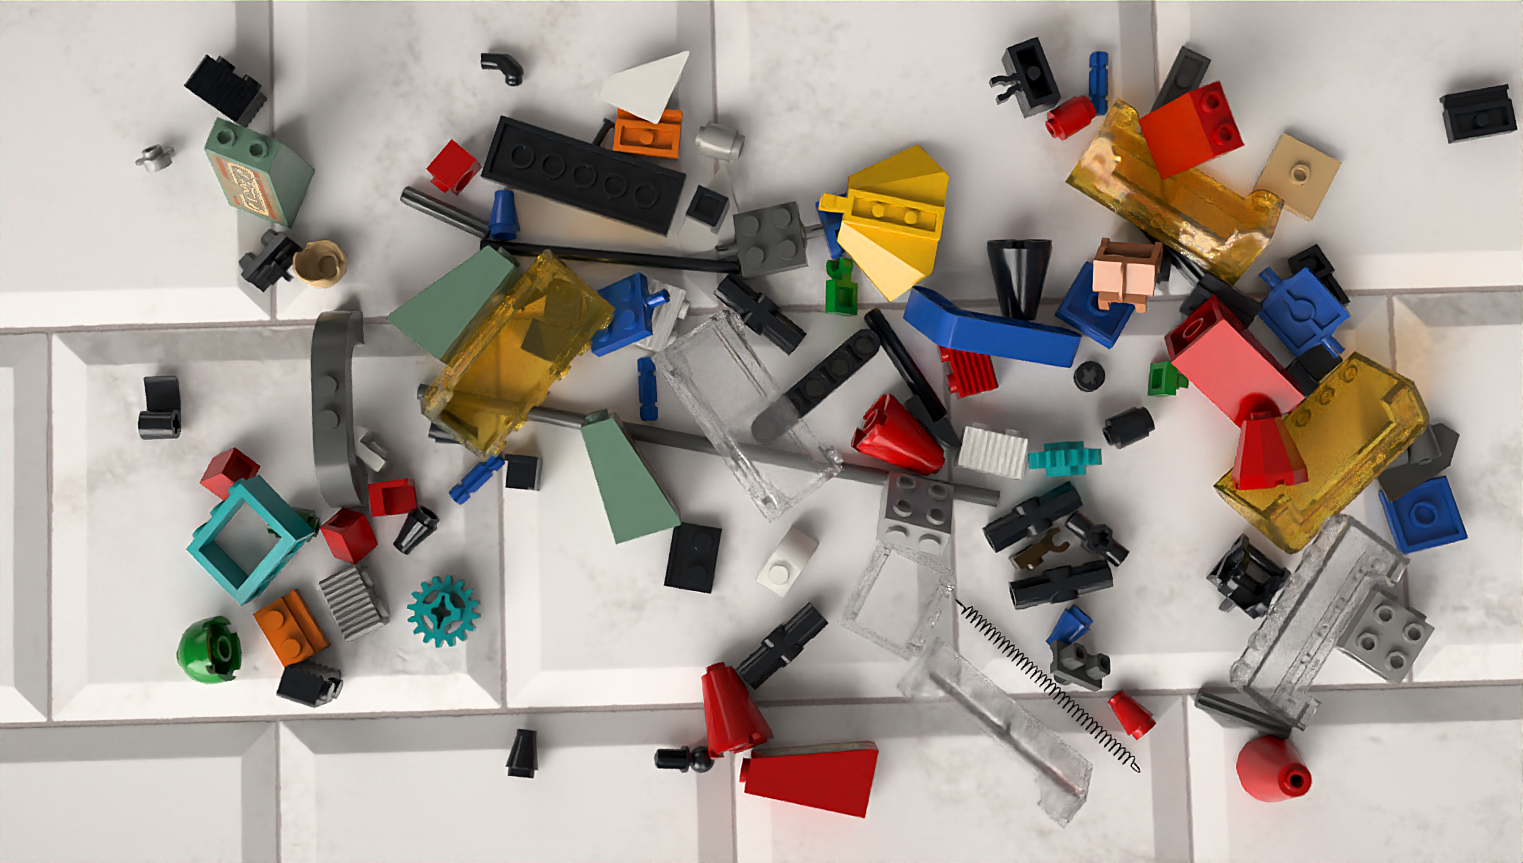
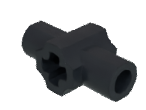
(1108, 549)

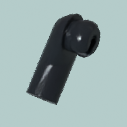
(506, 65)

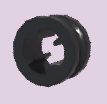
(1079, 374)

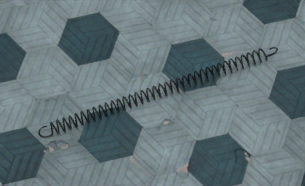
(974, 618)

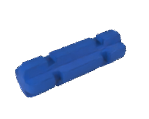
(1098, 82)
(647, 389)
(476, 478)

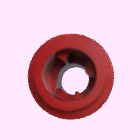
(1131, 714)

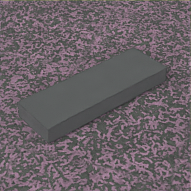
(1182, 78)

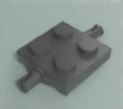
(770, 240)

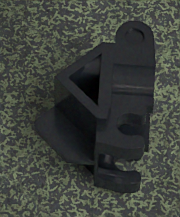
(1241, 588)

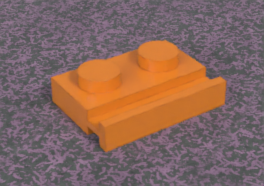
(646, 139)
(291, 628)

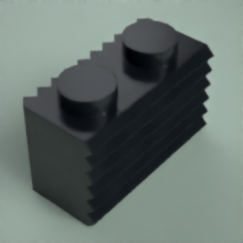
(225, 91)
(310, 683)

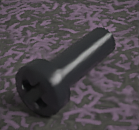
(603, 131)

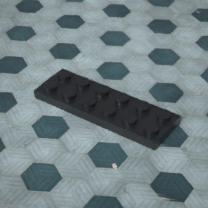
(583, 176)

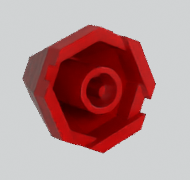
(1266, 455)

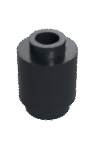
(1128, 427)

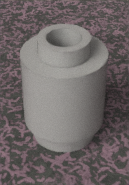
(720, 142)

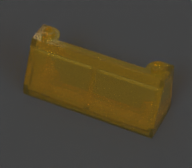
(1181, 211)

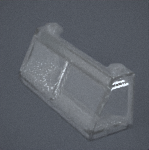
(746, 414)
(1057, 766)

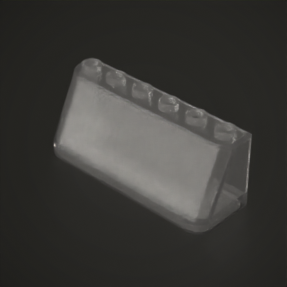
(1312, 617)

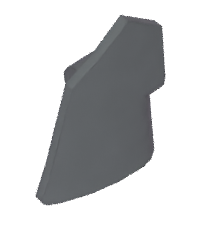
(1419, 462)

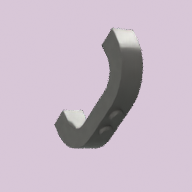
(332, 408)

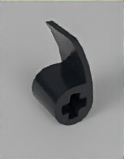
(1312, 368)
(163, 409)

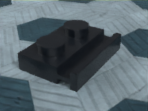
(1478, 114)
(1238, 302)
(693, 557)

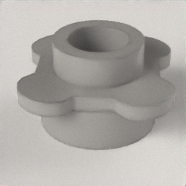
(155, 158)

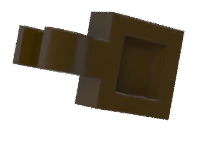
(1031, 555)

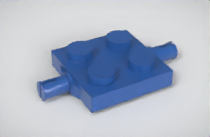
(1302, 311)
(632, 314)

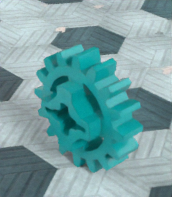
(1065, 458)
(442, 626)

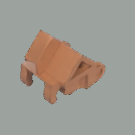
(1126, 278)

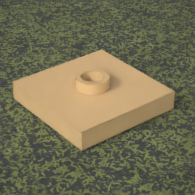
(1298, 175)

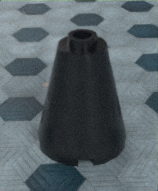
(1019, 274)

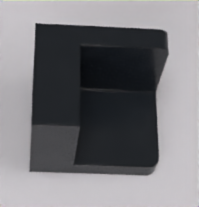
(708, 208)
(523, 472)

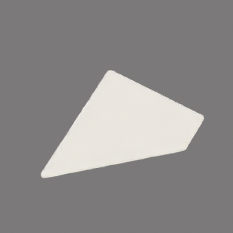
(646, 87)
(697, 237)

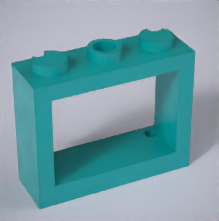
(275, 512)

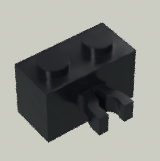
(1029, 78)

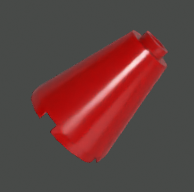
(897, 438)
(730, 713)
(1272, 770)

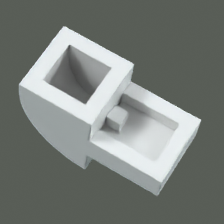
(371, 453)
(787, 561)

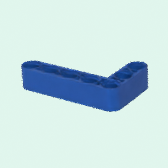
(987, 333)

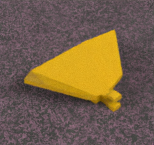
(893, 219)

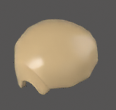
(320, 263)

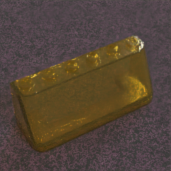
(516, 356)
(1346, 438)

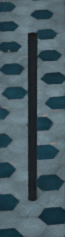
(617, 257)

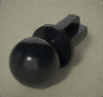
(682, 759)

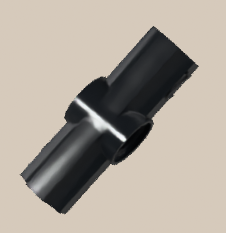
(759, 313)
(1032, 516)
(1061, 584)
(782, 646)

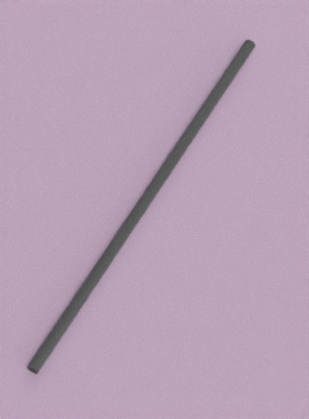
(703, 444)

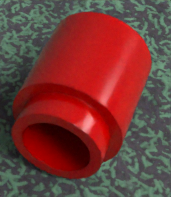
(1070, 117)

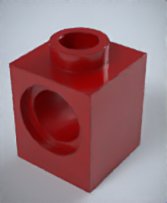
(453, 168)

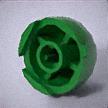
(210, 651)

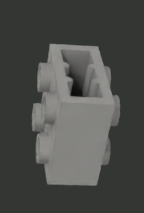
(915, 513)
(1385, 636)

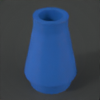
(504, 217)
(1070, 626)

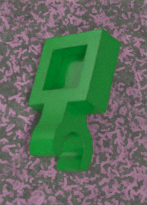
(840, 291)

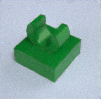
(1165, 380)

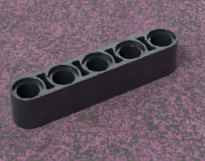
(824, 373)

